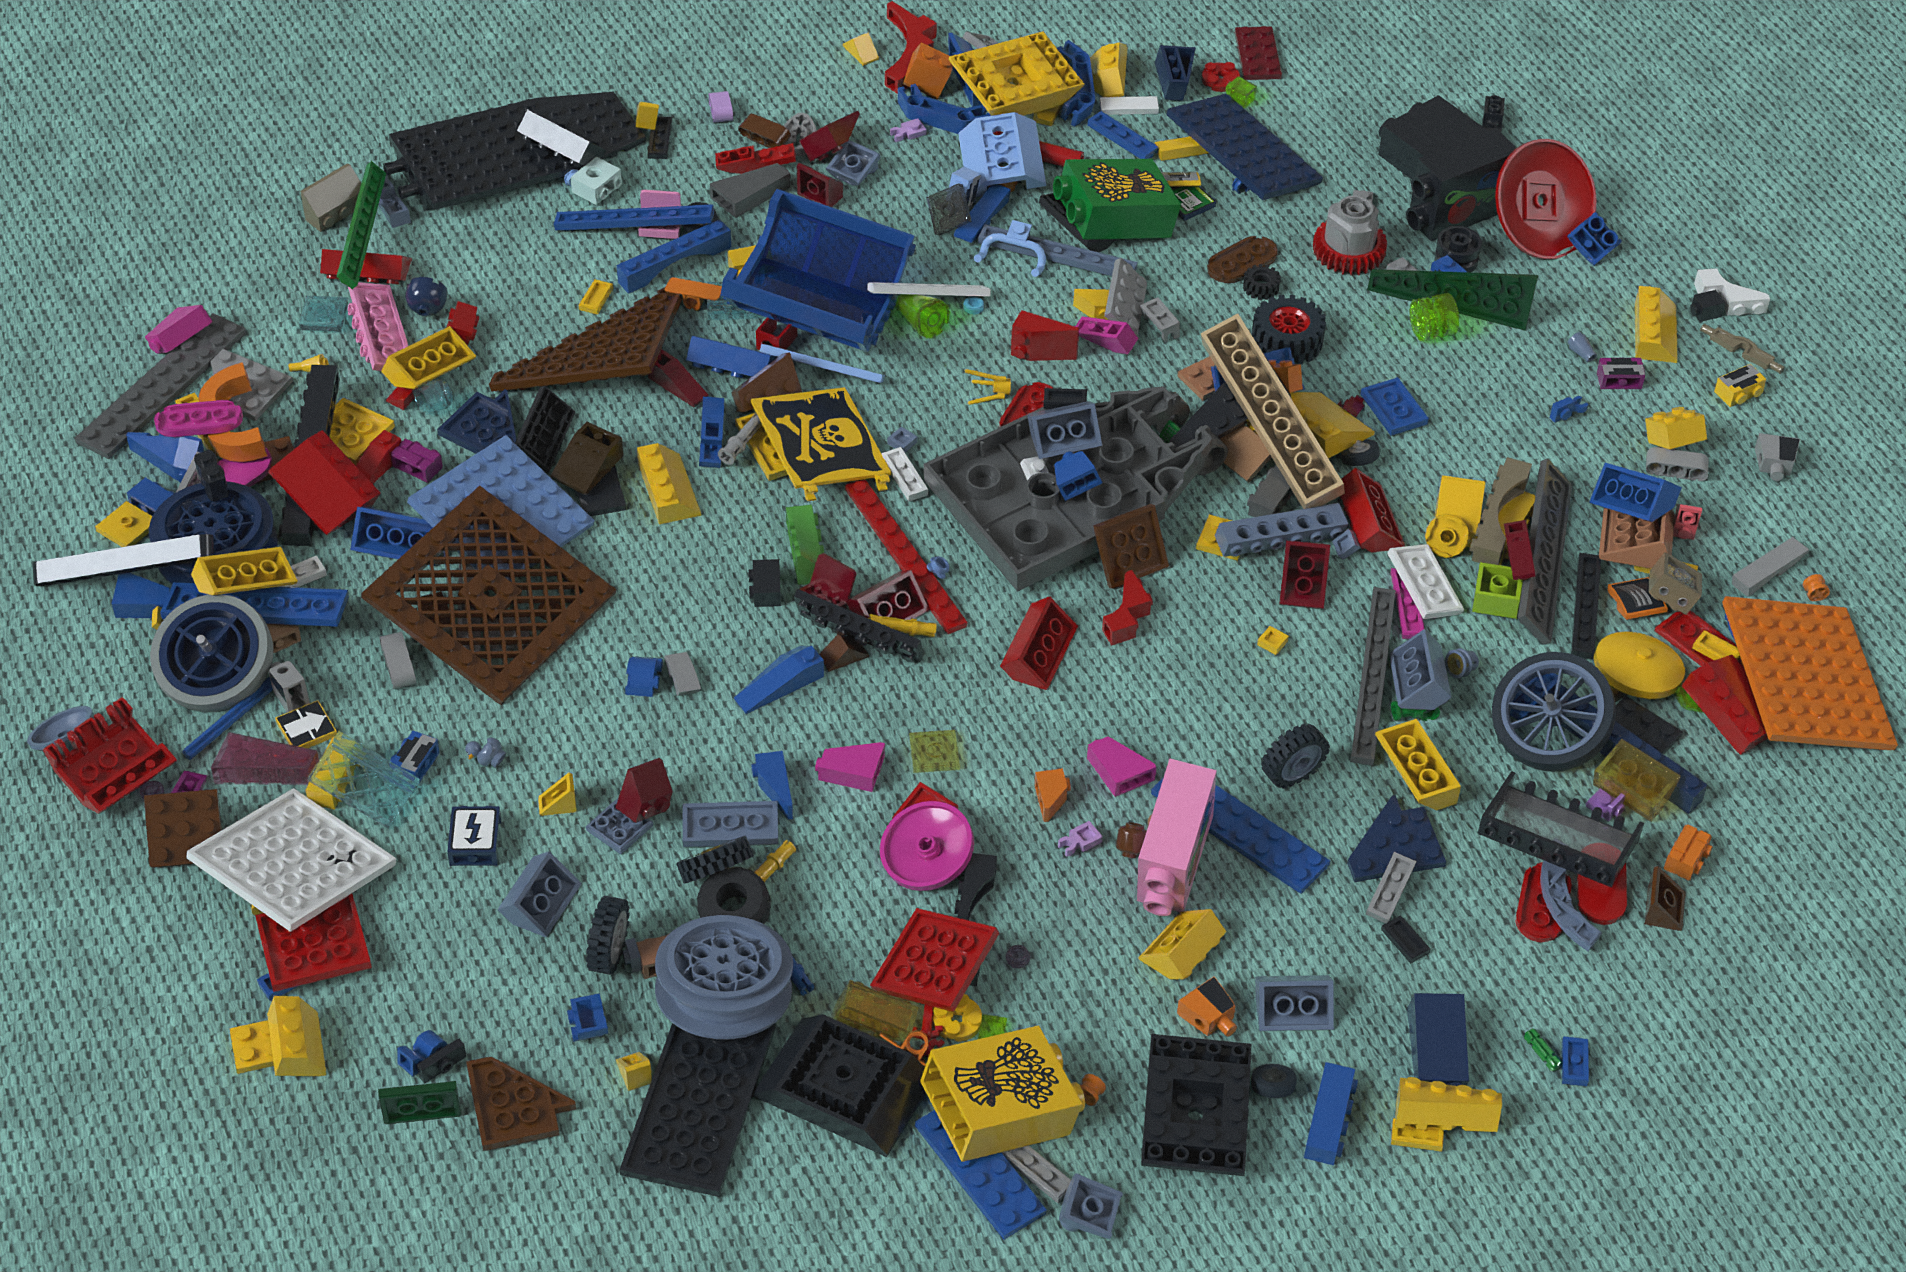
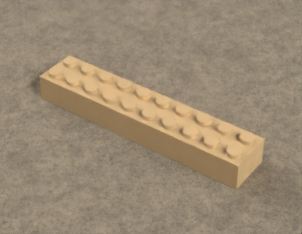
(1272, 413)

